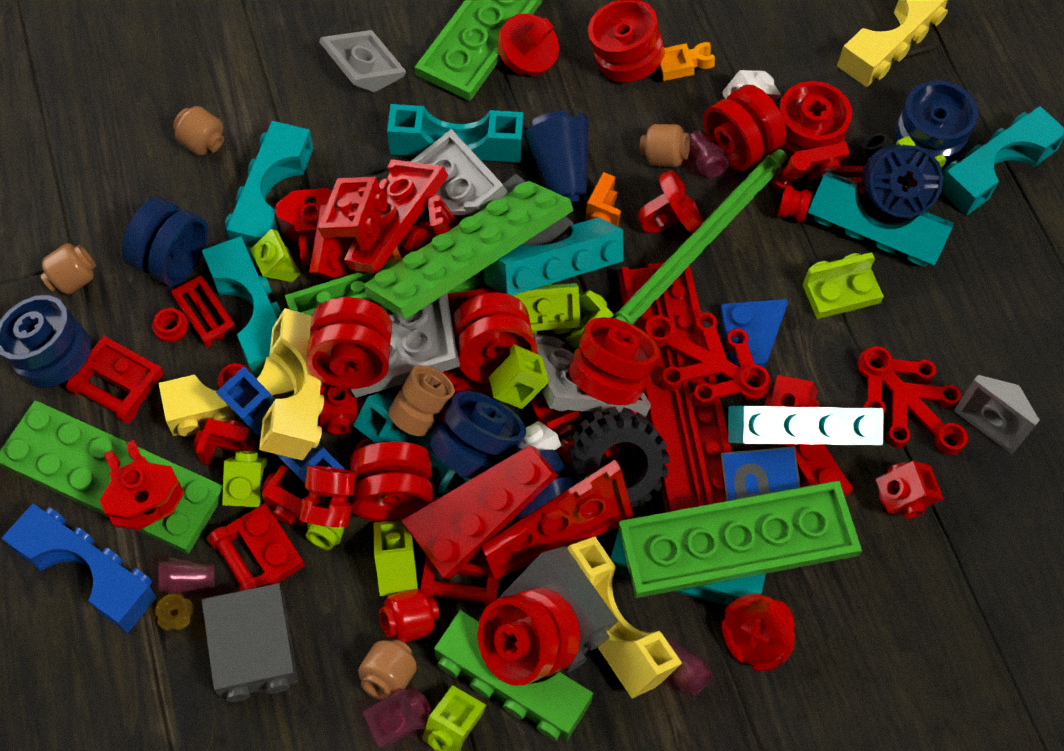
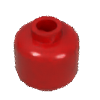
(408, 615)

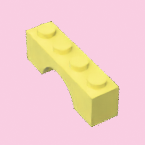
(873, 52)
(190, 403)
(292, 422)
(635, 656)

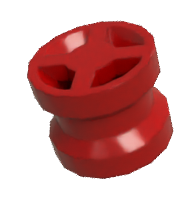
(794, 203)

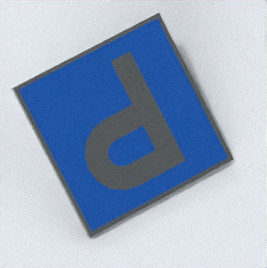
(759, 472)

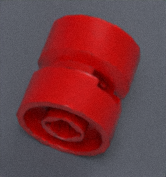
(330, 482)

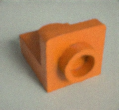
(602, 201)

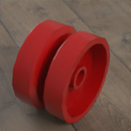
(626, 40)
(814, 116)
(745, 126)
(487, 330)
(349, 343)
(613, 361)
(391, 480)
(528, 635)

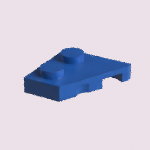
(759, 321)

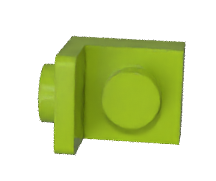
(452, 720)

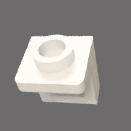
(758, 78)
(541, 437)

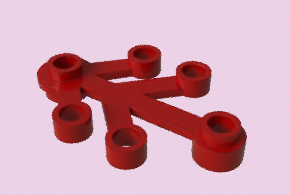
(711, 361)
(909, 396)

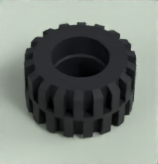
(616, 428)

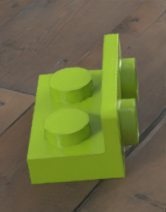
(842, 285)
(553, 307)

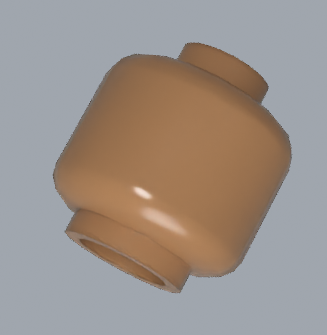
(198, 130)
(665, 145)
(67, 268)
(387, 668)

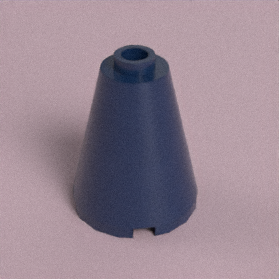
(561, 152)

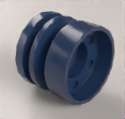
(884, 191)

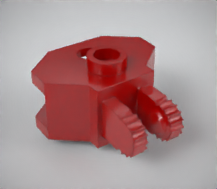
(299, 219)
(138, 489)

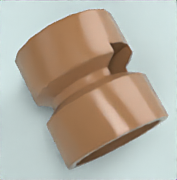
(421, 400)

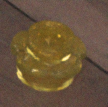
(167, 605)

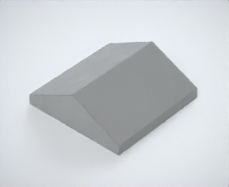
(363, 59)
(998, 411)

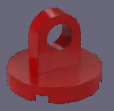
(528, 44)
(671, 206)
(759, 631)

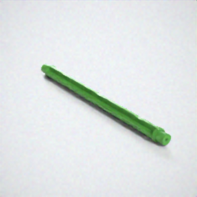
(701, 238)

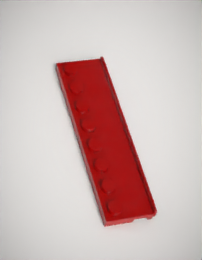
(691, 433)

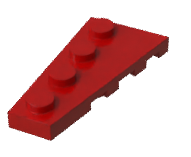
(407, 196)
(475, 512)
(571, 517)

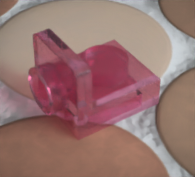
(397, 716)

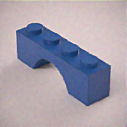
(251, 402)
(45, 541)

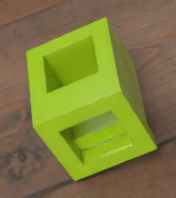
(519, 377)

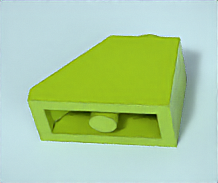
(394, 557)

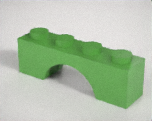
(552, 704)

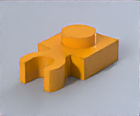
(681, 61)

